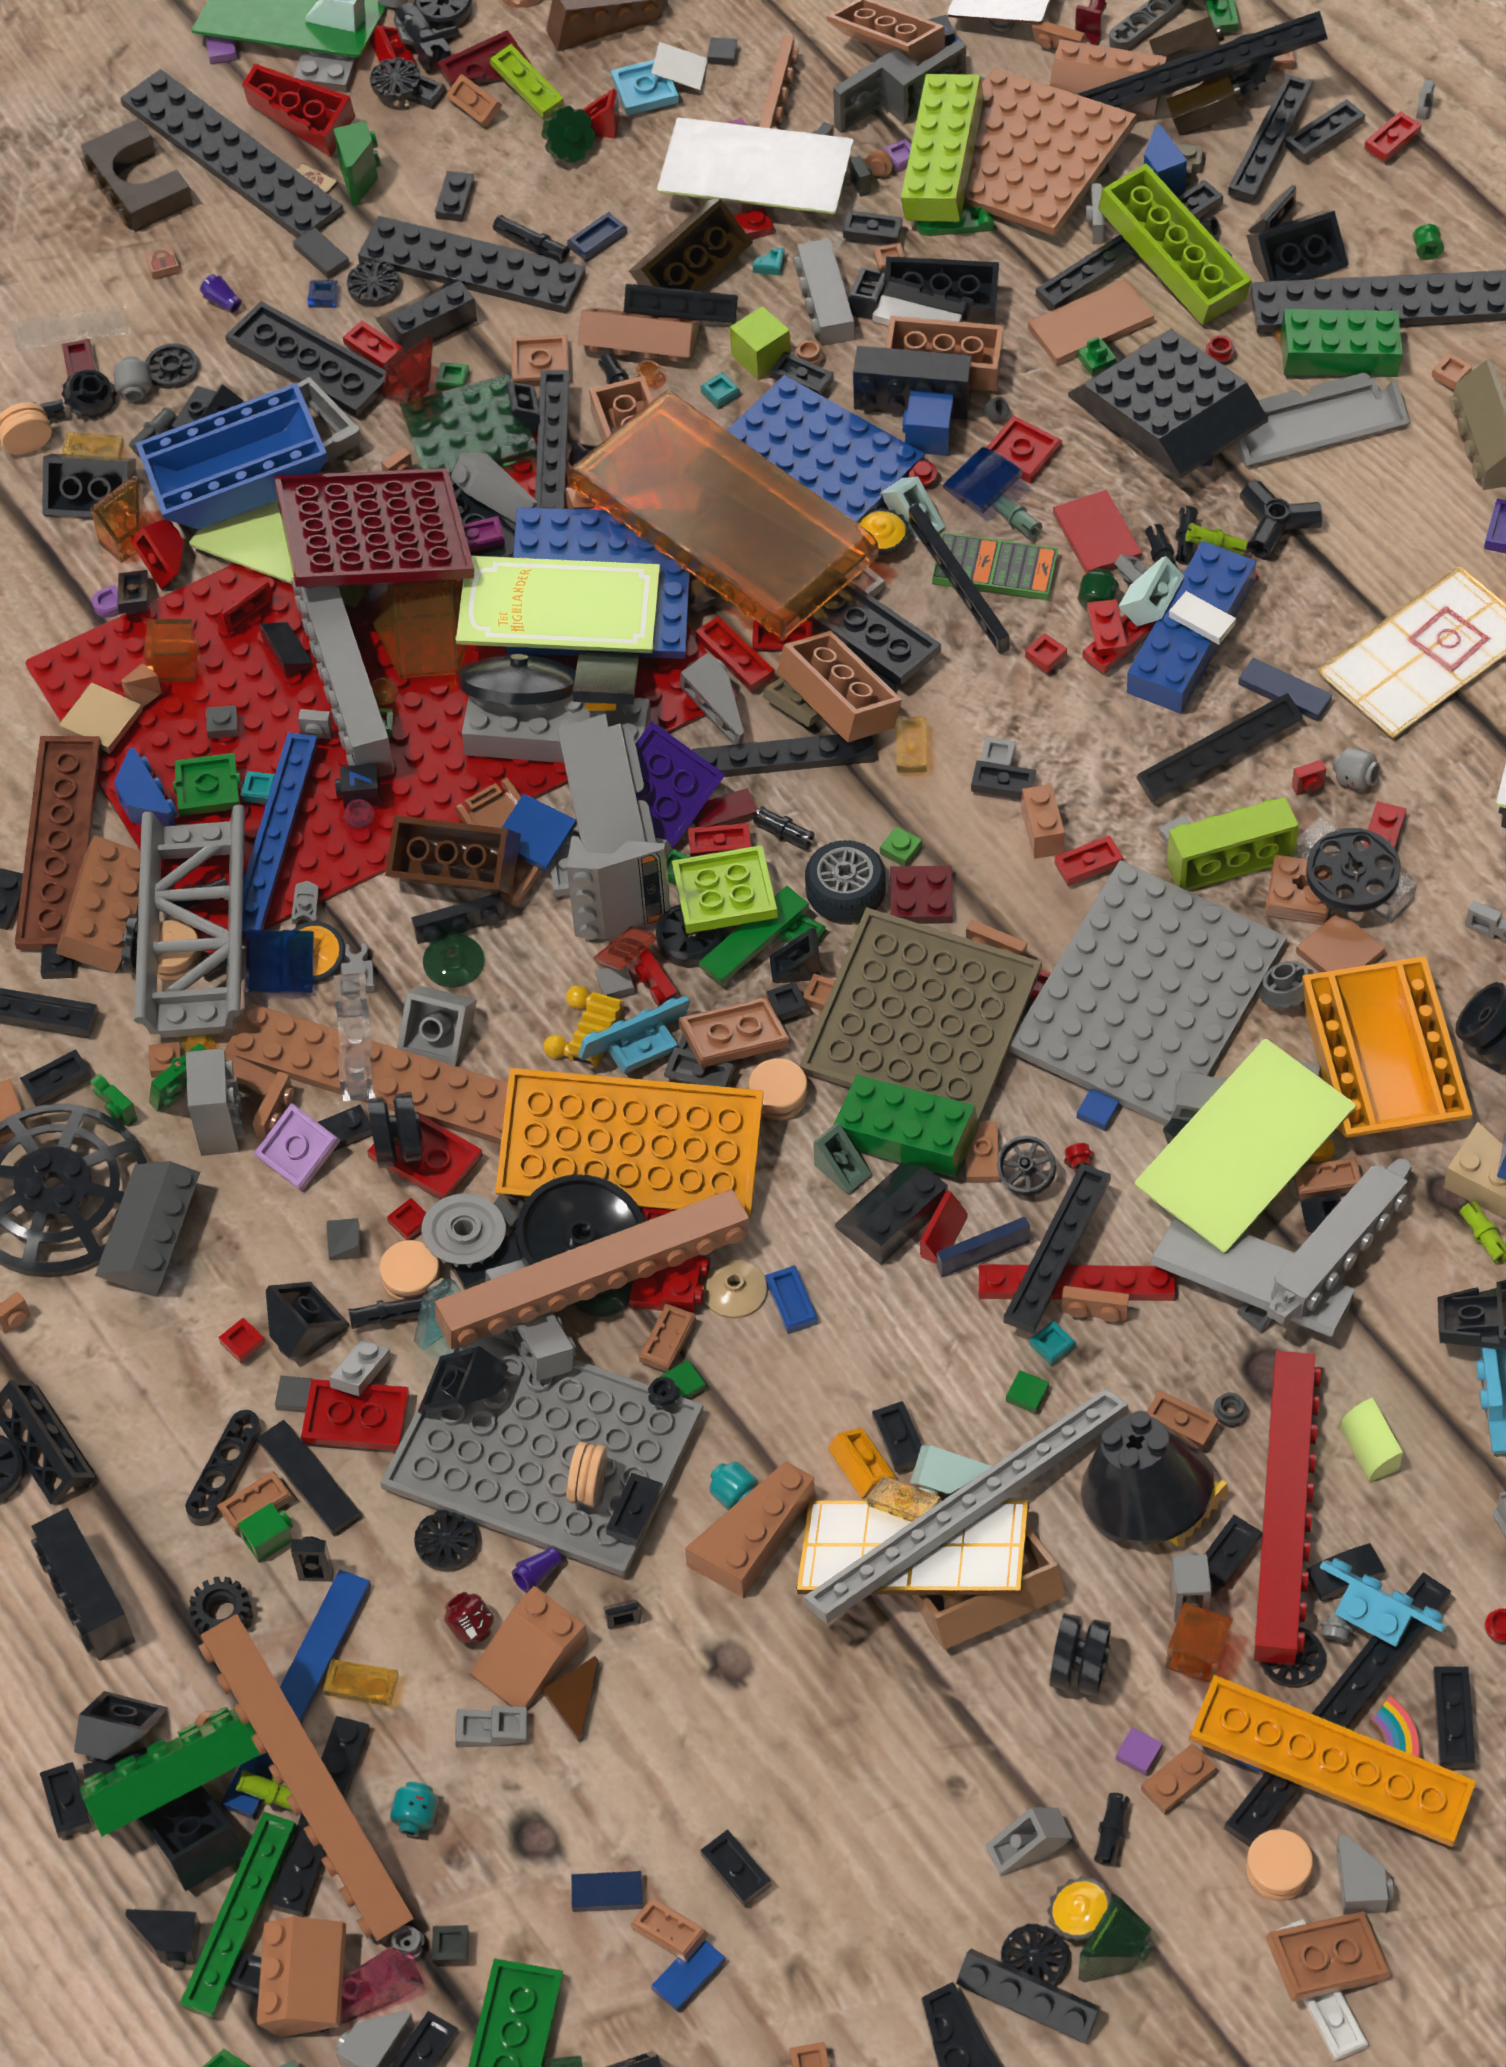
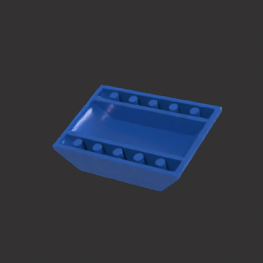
(231, 458)

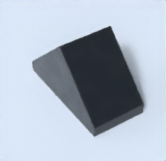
(797, 959)

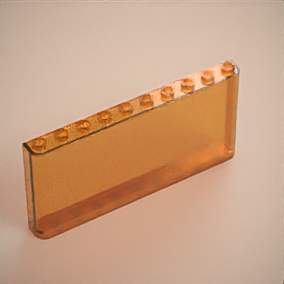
(724, 513)

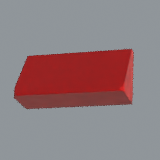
(388, 45)
(245, 606)
(770, 641)
(943, 1227)

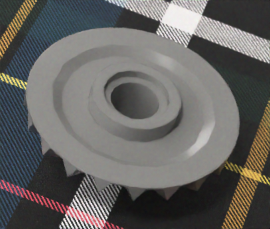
(463, 1215)

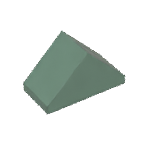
(839, 1159)

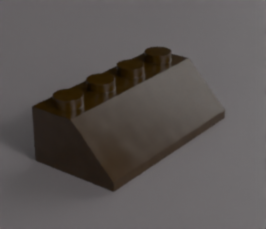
(694, 250)

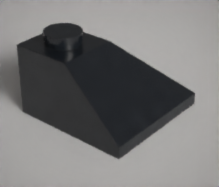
(301, 1318)
(463, 1379)
(114, 1724)

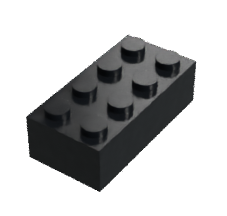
(888, 375)
(81, 1585)

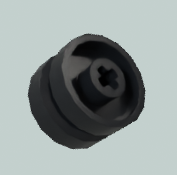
(1484, 1023)
(395, 1129)
(1085, 1655)

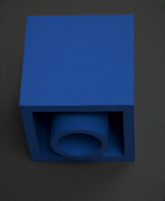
(929, 422)

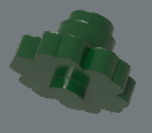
(568, 134)

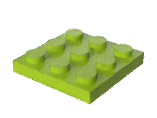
(724, 889)

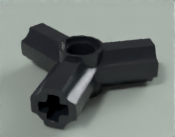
(1276, 517)

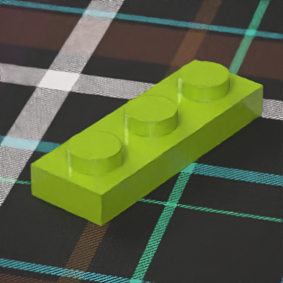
(526, 81)

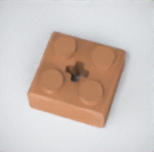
(1286, 899)

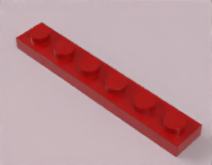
(1140, 1282)

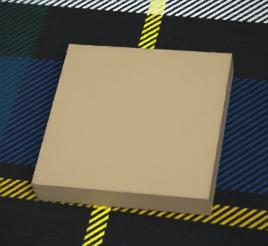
(101, 714)

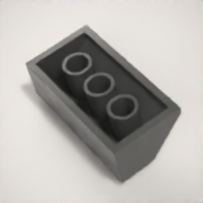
(147, 1225)

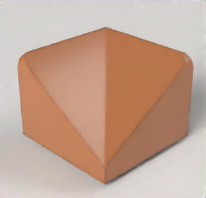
(141, 685)

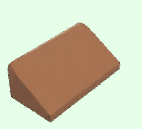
(250, 1075)

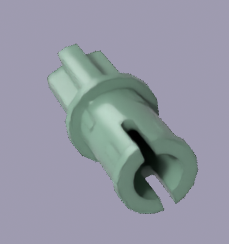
(1018, 516)

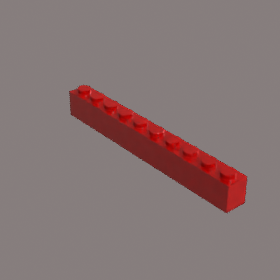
(1285, 1508)

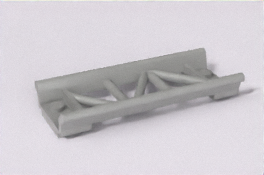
(180, 1010)

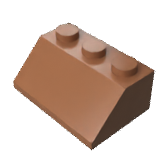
(301, 1975)

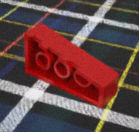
(299, 106)

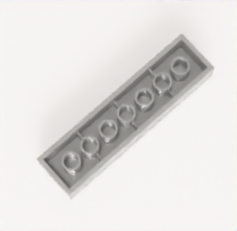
(345, 677)

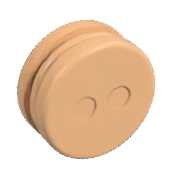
(24, 428)
(175, 965)
(783, 1088)
(408, 1269)
(586, 1474)
(1279, 1864)

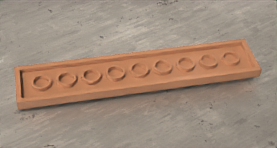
(310, 1055)

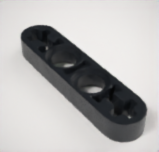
(219, 1466)

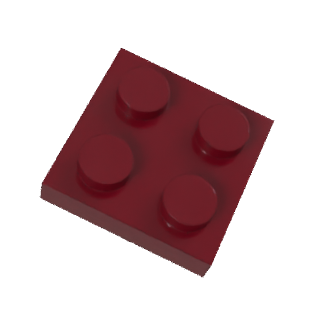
(921, 893)

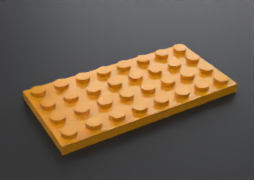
(646, 1136)

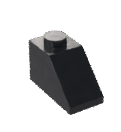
(167, 1934)

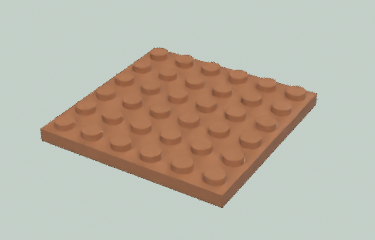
(1039, 150)

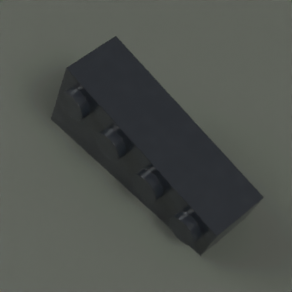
(946, 284)

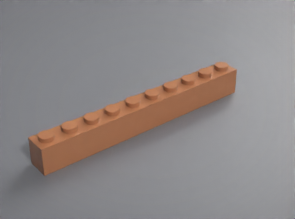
(591, 1269)
(306, 1777)

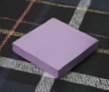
(297, 1147)

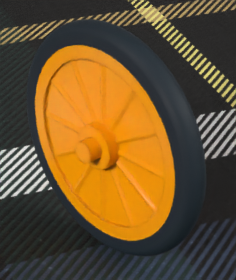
(327, 949)

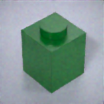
(266, 1531)

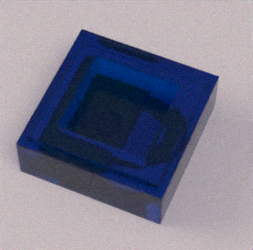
(323, 294)

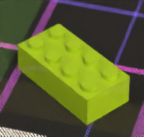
(1231, 844)

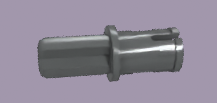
(155, 427)

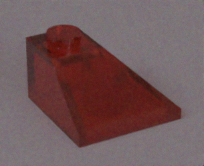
(409, 374)

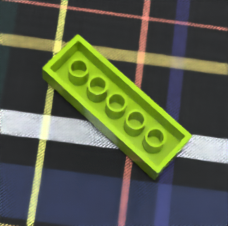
(942, 147)
(1174, 244)

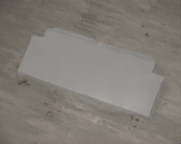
(1328, 416)
(603, 784)
(1245, 1273)

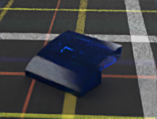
(983, 479)
(279, 961)

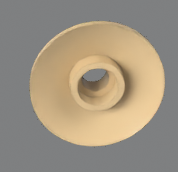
(734, 1300)

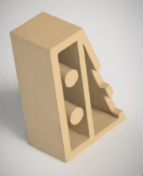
(1475, 1171)

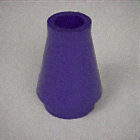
(219, 292)
(536, 1569)

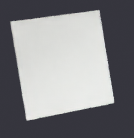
(679, 65)

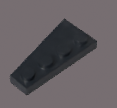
(954, 2031)

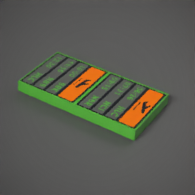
(1002, 565)

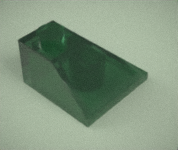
(1115, 1943)

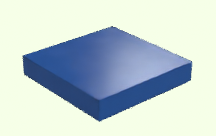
(541, 831)

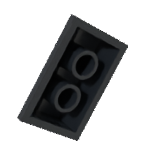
(1299, 248)
(431, 314)
(80, 481)
(893, 1211)

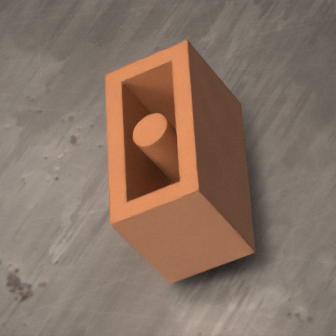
(1042, 821)

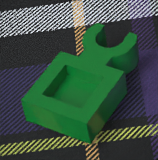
(117, 1104)

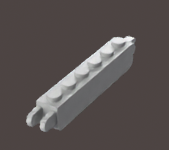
(1338, 1241)

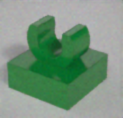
(1096, 356)

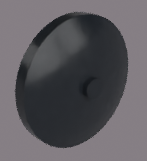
(517, 679)
(572, 1214)

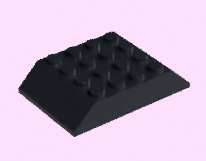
(1173, 402)

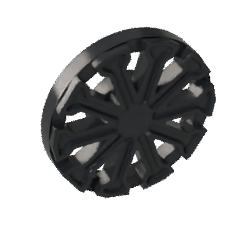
(395, 79)
(372, 282)
(172, 365)
(129, 952)
(445, 1540)
(1301, 1661)
(1034, 1955)

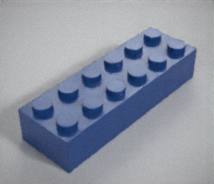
(1175, 655)

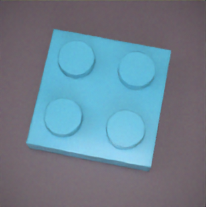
(641, 89)

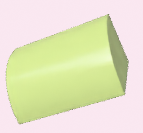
(1371, 1440)

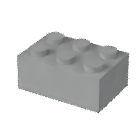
(214, 1101)

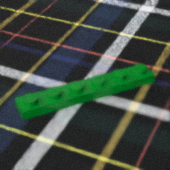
(238, 1915)

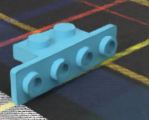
(637, 1039)
(1492, 1370)
(1376, 1609)

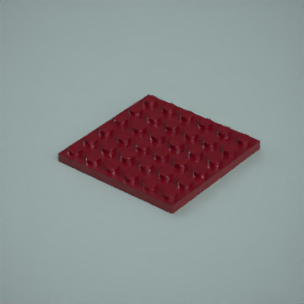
(373, 527)

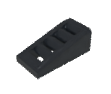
(864, 294)

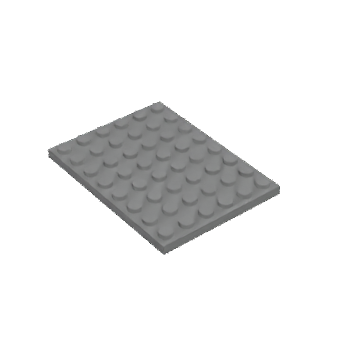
(1146, 991)
(512, 1454)

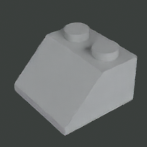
(436, 1024)

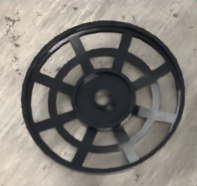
(67, 1197)

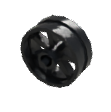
(1026, 1165)

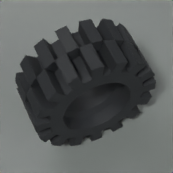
(216, 1592)

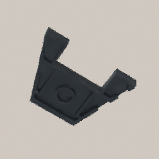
(1473, 1317)

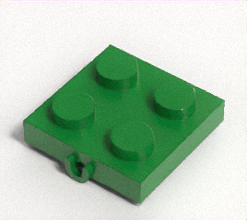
(206, 784)
(170, 1083)

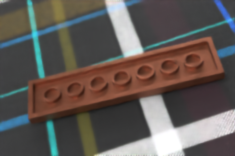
(56, 836)

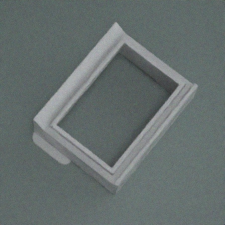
(345, 431)

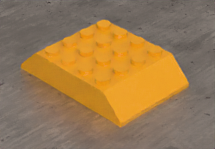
(1385, 1046)

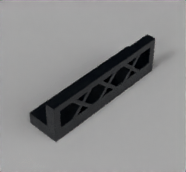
(46, 1433)

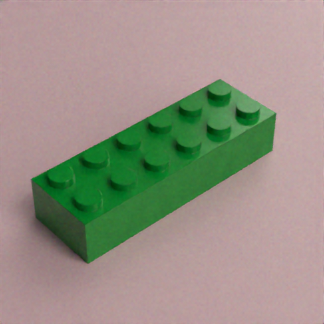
(168, 1770)

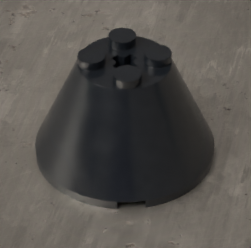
(1146, 1481)

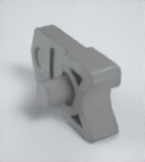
(305, 902)

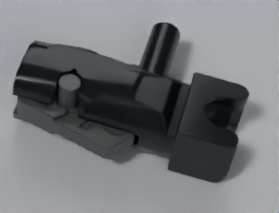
(415, 30)

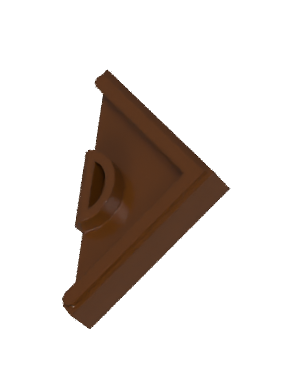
(572, 1696)

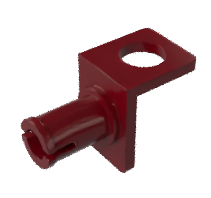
(1090, 20)

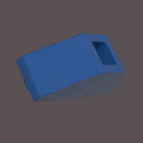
(140, 792)

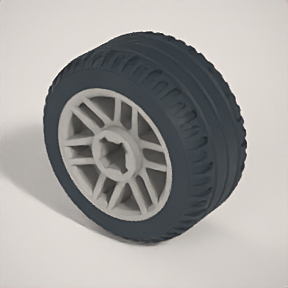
(845, 880)

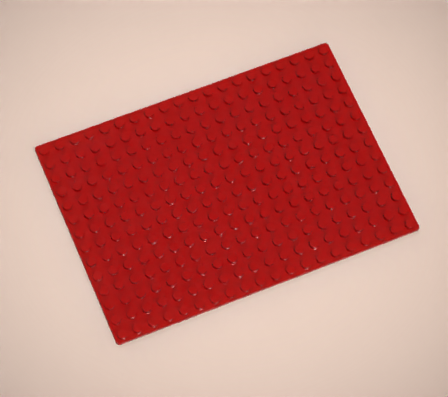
(241, 671)

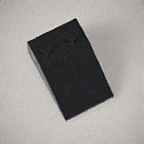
(193, 1837)

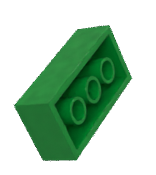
(1341, 342)
(908, 1125)

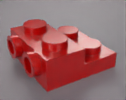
(672, 1286)

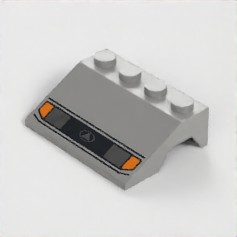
(617, 888)

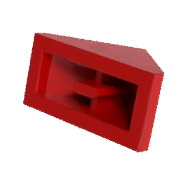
(604, 114)

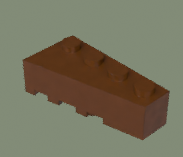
(586, 20)

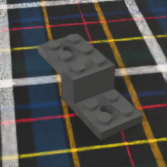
(892, 84)

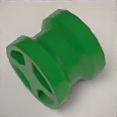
(1428, 241)

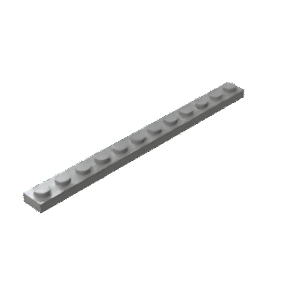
(965, 1506)

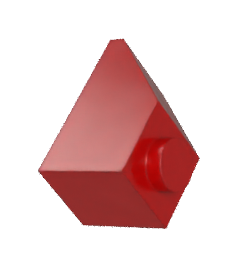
(160, 550)

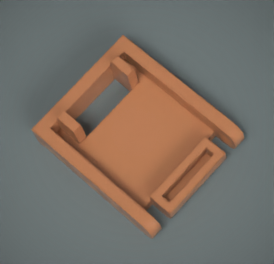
(489, 805)

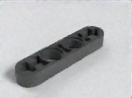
(1145, 15)

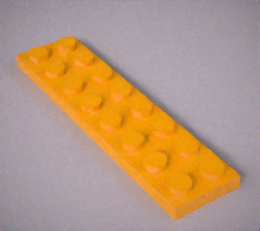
(1333, 1760)

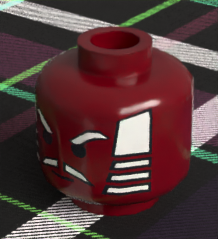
(468, 1618)

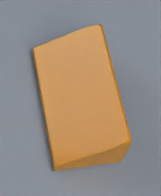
(859, 1460)

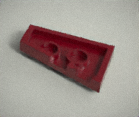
(475, 60)

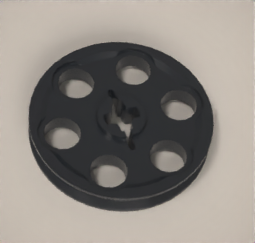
(1344, 878)

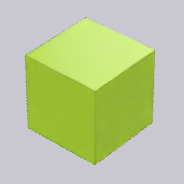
(759, 341)

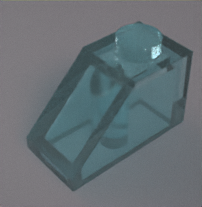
(427, 1328)

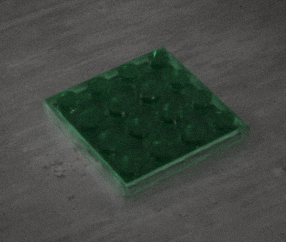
(467, 421)

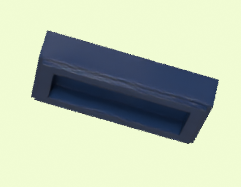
(597, 236)
(606, 1891)

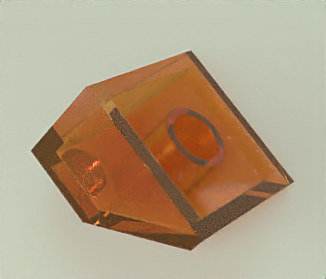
(120, 518)

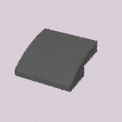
(686, 1069)

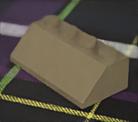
(1482, 421)

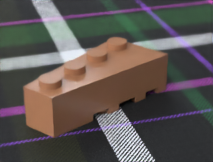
(750, 1532)

